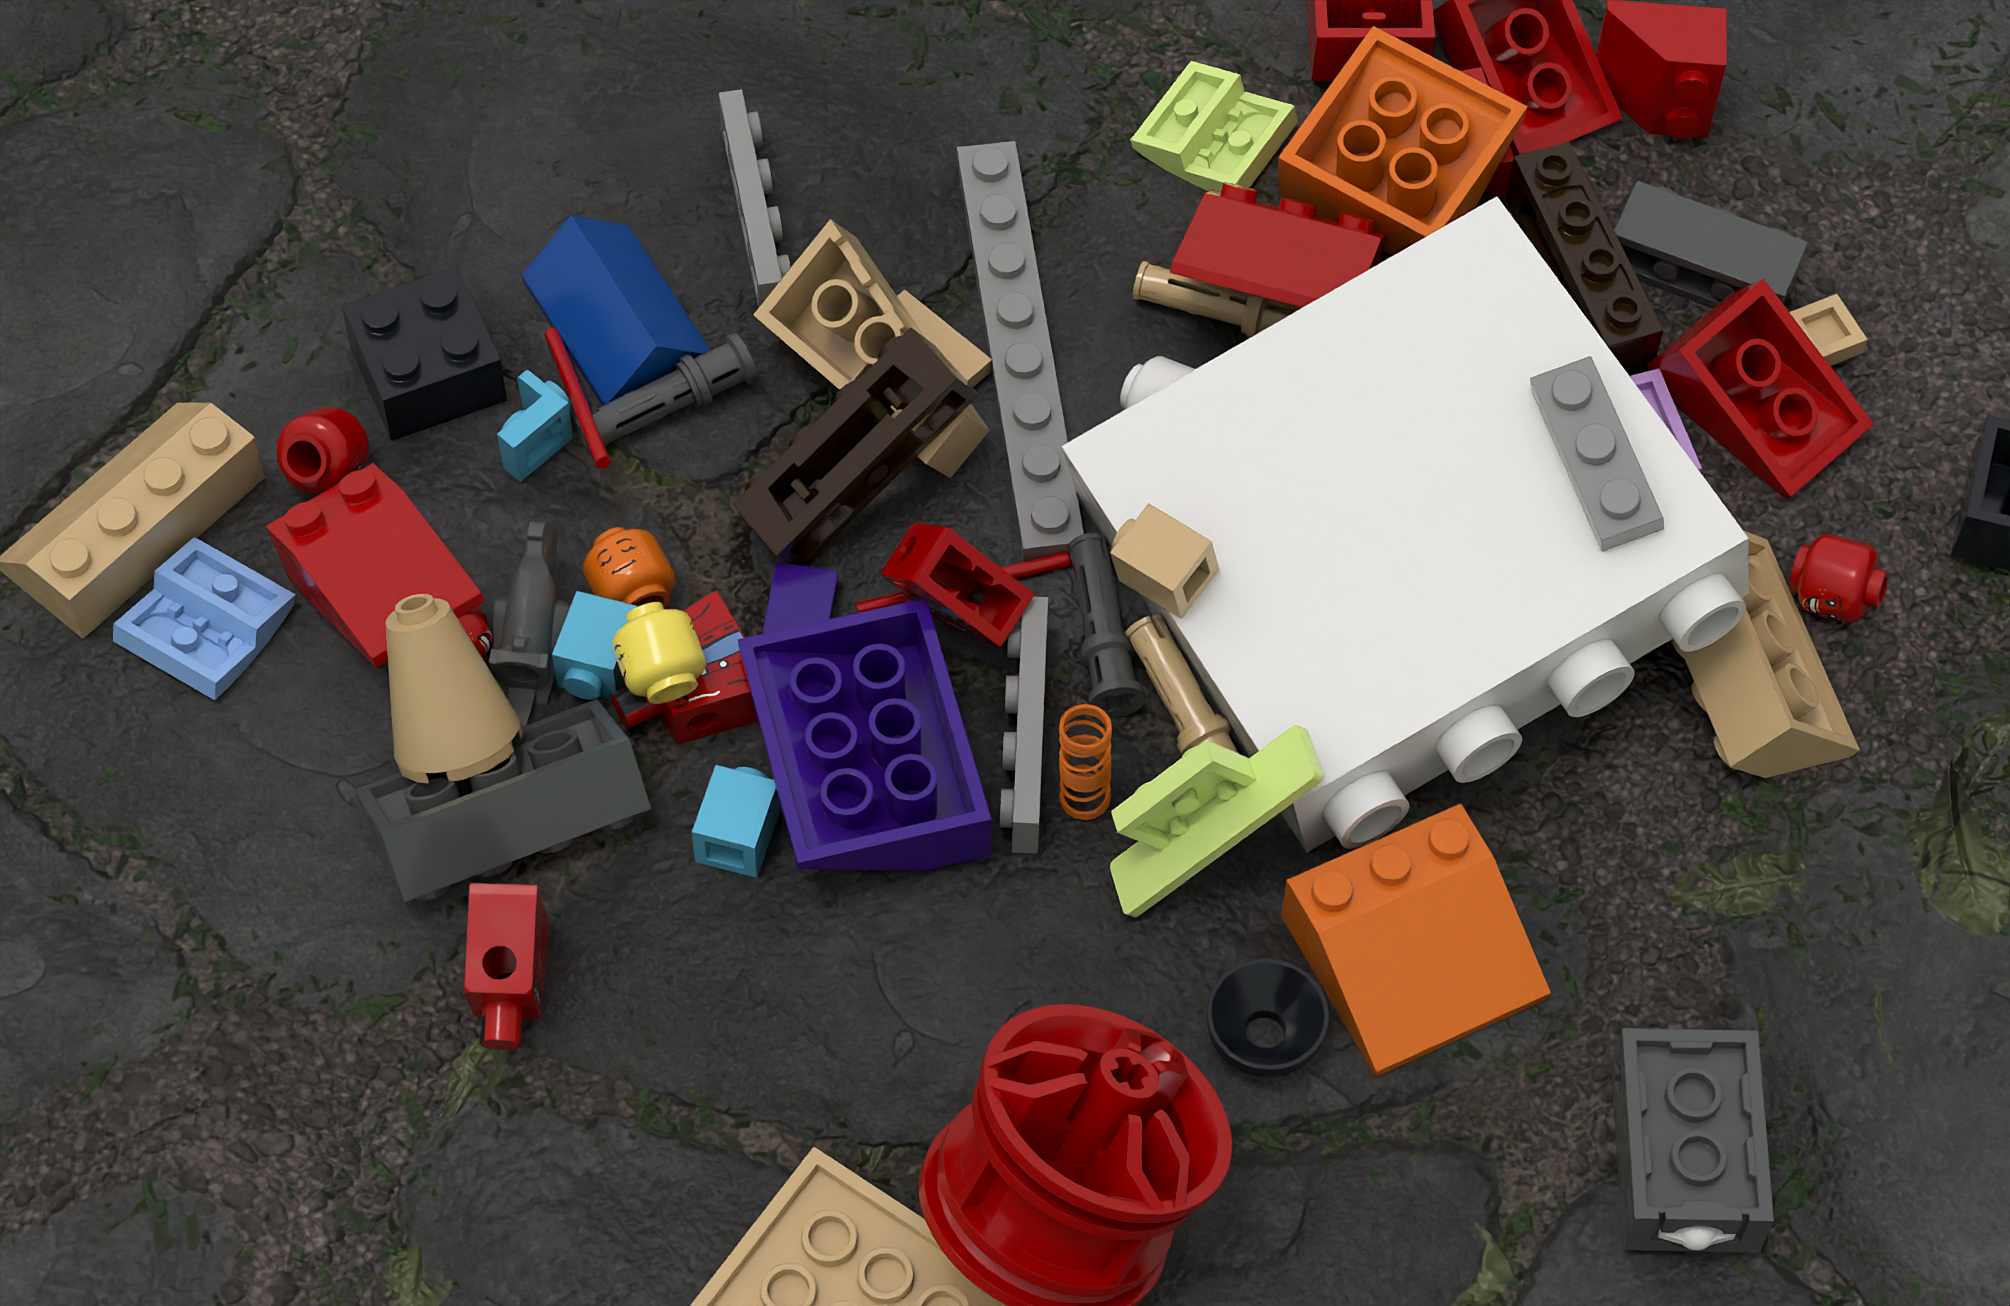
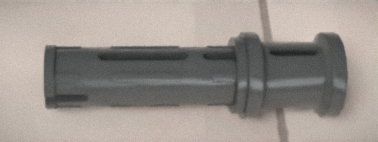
(692, 382)
(1106, 648)

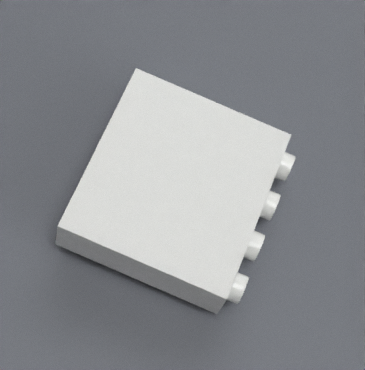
(1405, 526)

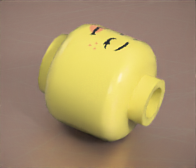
(659, 653)

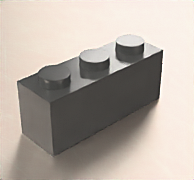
(1703, 248)

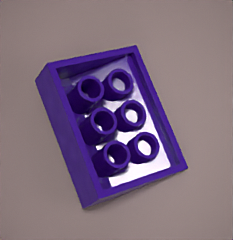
(867, 742)

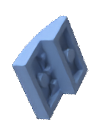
(204, 618)

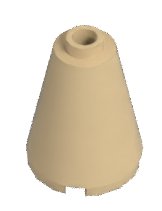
(443, 696)

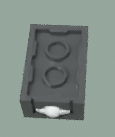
(1691, 1140)

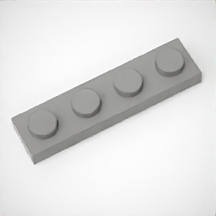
(750, 182)
(1024, 748)

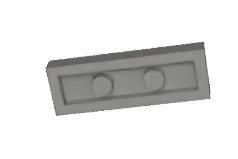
(1596, 453)

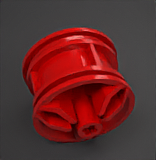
(1074, 1160)

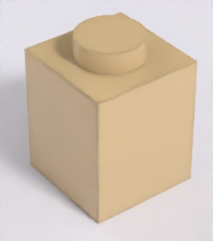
(1163, 560)

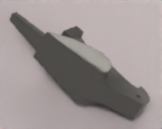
(529, 625)

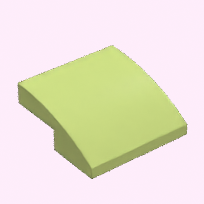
(1214, 129)

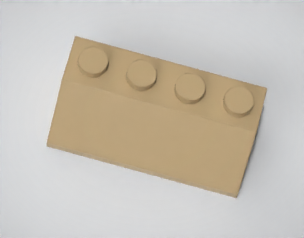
(135, 514)
(1768, 683)

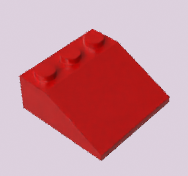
(1273, 248)

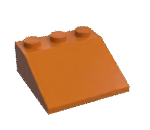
(1399, 142)
(1415, 939)

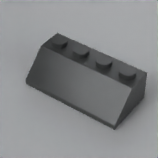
(558, 783)

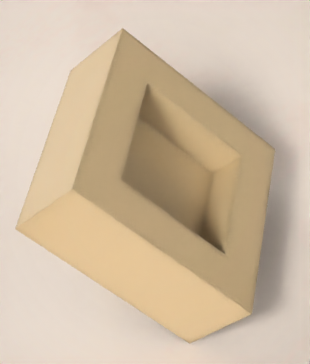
(1831, 329)

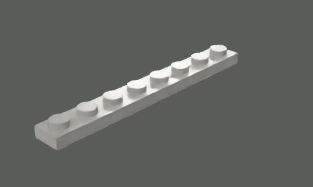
(1019, 349)

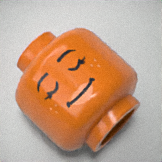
(629, 568)

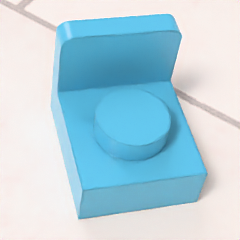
(538, 429)

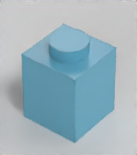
(584, 649)
(736, 820)

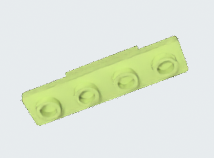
(1204, 810)

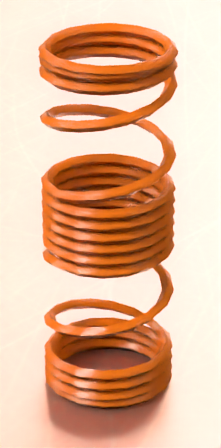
(1084, 747)

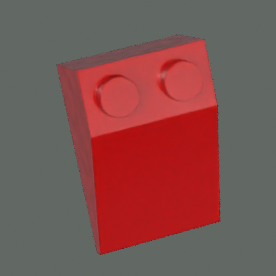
(1536, 57)
(1762, 389)
(363, 553)

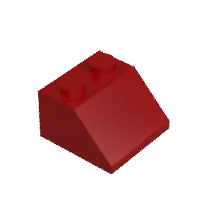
(1664, 64)

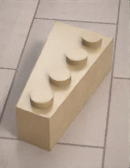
(838, 319)

